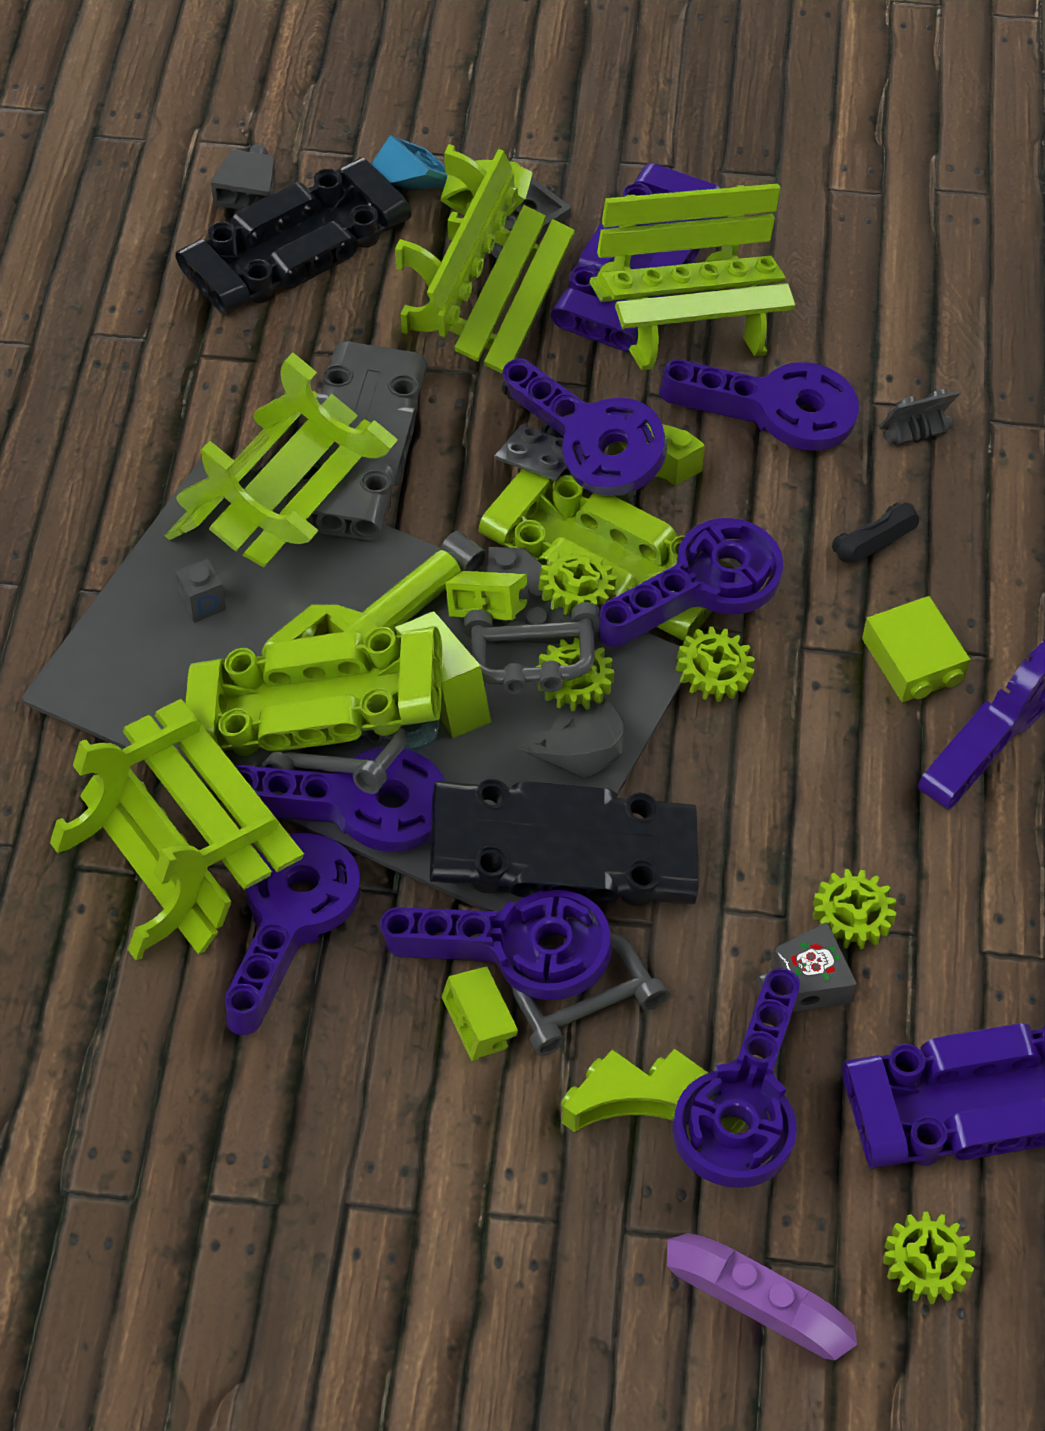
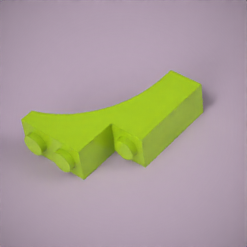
(621, 1089)

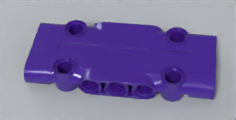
(580, 307)
(965, 1092)

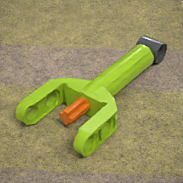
(398, 604)

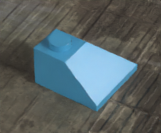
(409, 165)

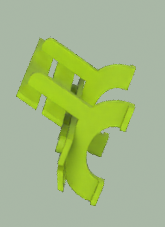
(472, 238)
(718, 272)
(256, 502)
(164, 859)

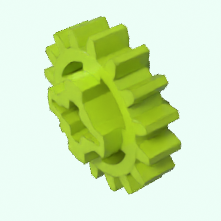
(576, 580)
(715, 664)
(582, 689)
(854, 908)
(915, 1268)

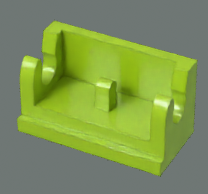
(486, 591)
(478, 1012)

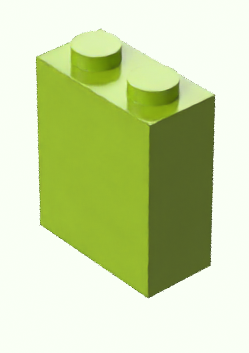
(916, 649)

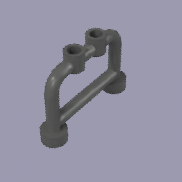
(585, 620)
(367, 774)
(648, 992)

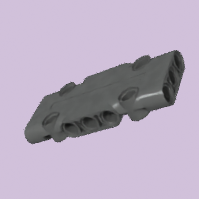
(379, 387)

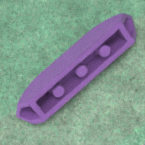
(761, 1295)

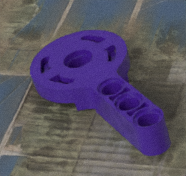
(763, 397)
(593, 428)
(700, 585)
(988, 733)
(343, 799)
(289, 921)
(510, 942)
(745, 1092)

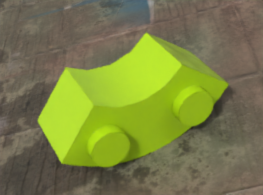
(459, 196)
(683, 455)

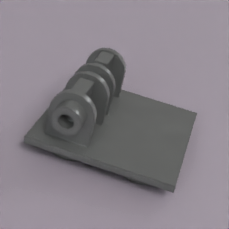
(919, 417)
(535, 452)

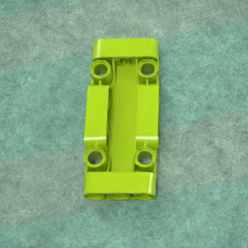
(559, 516)
(318, 689)

